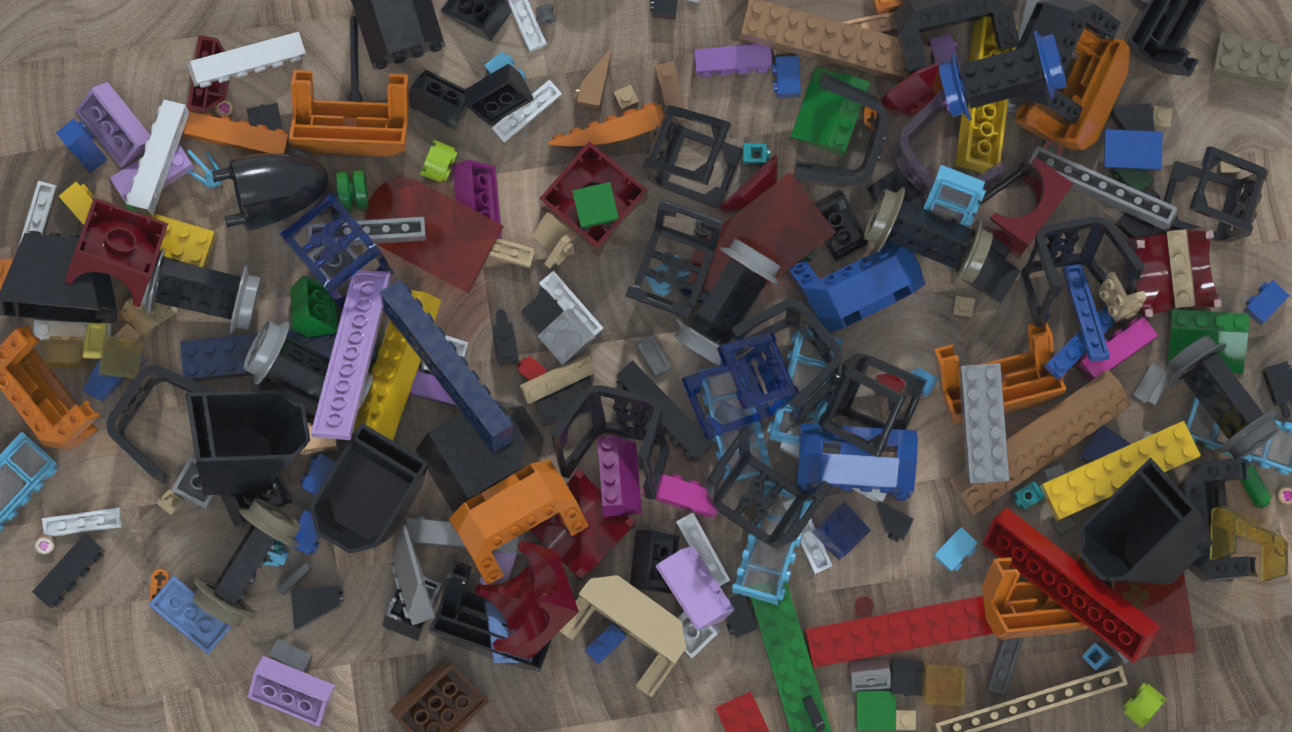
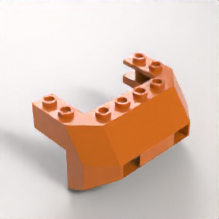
(1091, 84)
(347, 125)
(1023, 376)
(40, 395)
(511, 510)
(1021, 607)

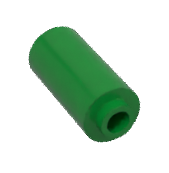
(1256, 489)

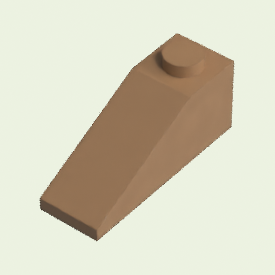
(593, 85)
(669, 85)

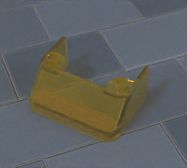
(1230, 524)

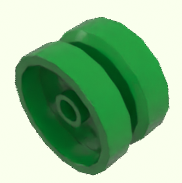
(349, 191)

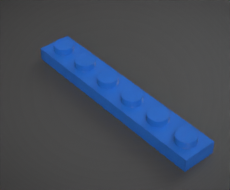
(1086, 313)
(1075, 347)

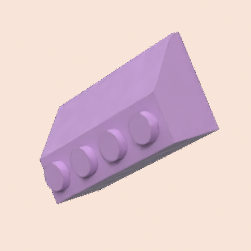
(113, 124)
(179, 167)
(695, 588)
(290, 691)

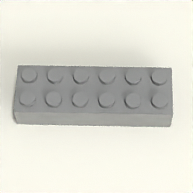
(983, 423)

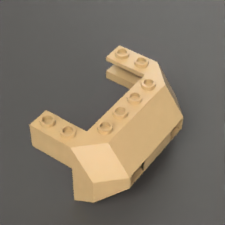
(636, 616)

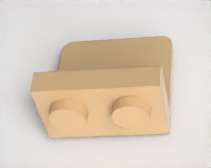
(555, 237)
(1117, 301)
(141, 321)

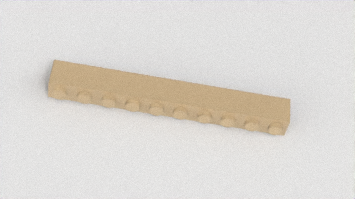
(1035, 702)

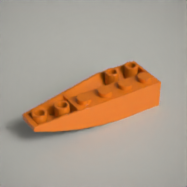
(614, 129)

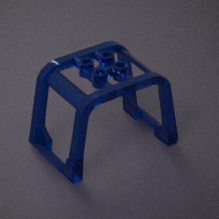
(328, 255)
(773, 374)

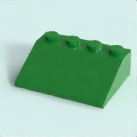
(826, 117)
(1228, 328)

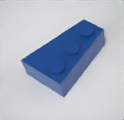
(80, 143)
(102, 386)

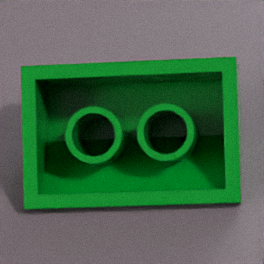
(312, 308)

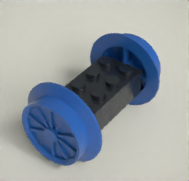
(1002, 76)

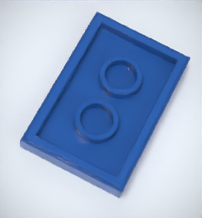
(1133, 149)

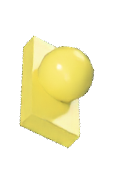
(94, 340)

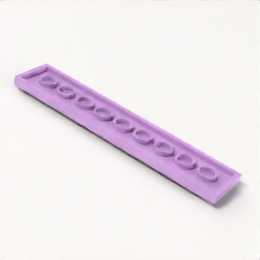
(351, 356)

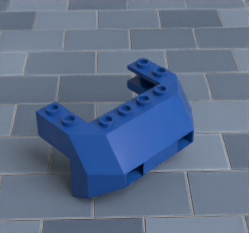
(859, 287)
(855, 466)

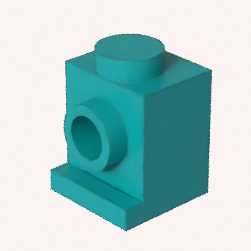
(751, 148)
(1035, 492)

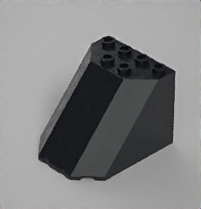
(398, 29)

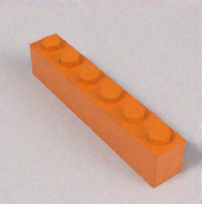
(235, 134)

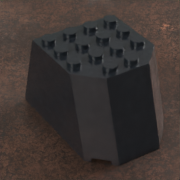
(38, 288)
(244, 438)
(466, 465)
(367, 492)
(1144, 531)

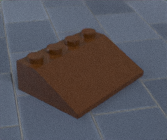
(439, 701)

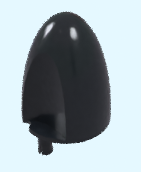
(271, 187)

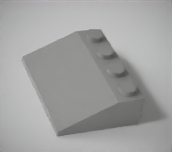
(411, 580)

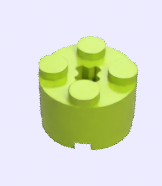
(438, 161)
(1144, 706)

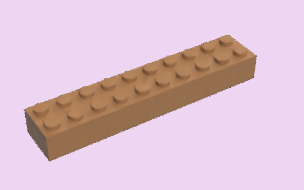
(824, 40)
(1049, 438)

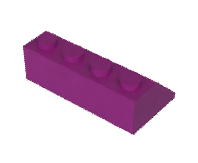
(477, 188)
(619, 476)

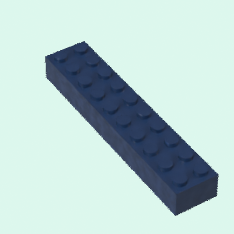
(226, 355)
(447, 365)

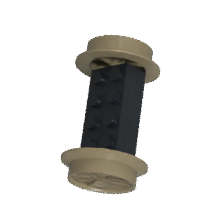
(928, 235)
(225, 597)

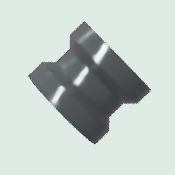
(545, 14)

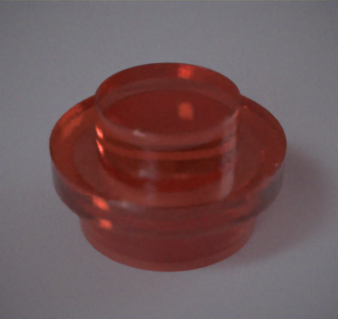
(863, 606)

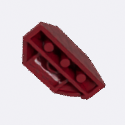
(913, 92)
(208, 97)
(752, 188)

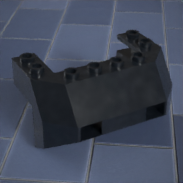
(926, 15)
(1066, 21)
(1160, 31)
(1206, 490)
(463, 620)

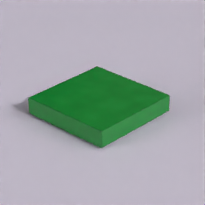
(595, 205)
(875, 711)

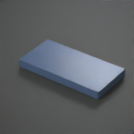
(178, 608)
(495, 626)

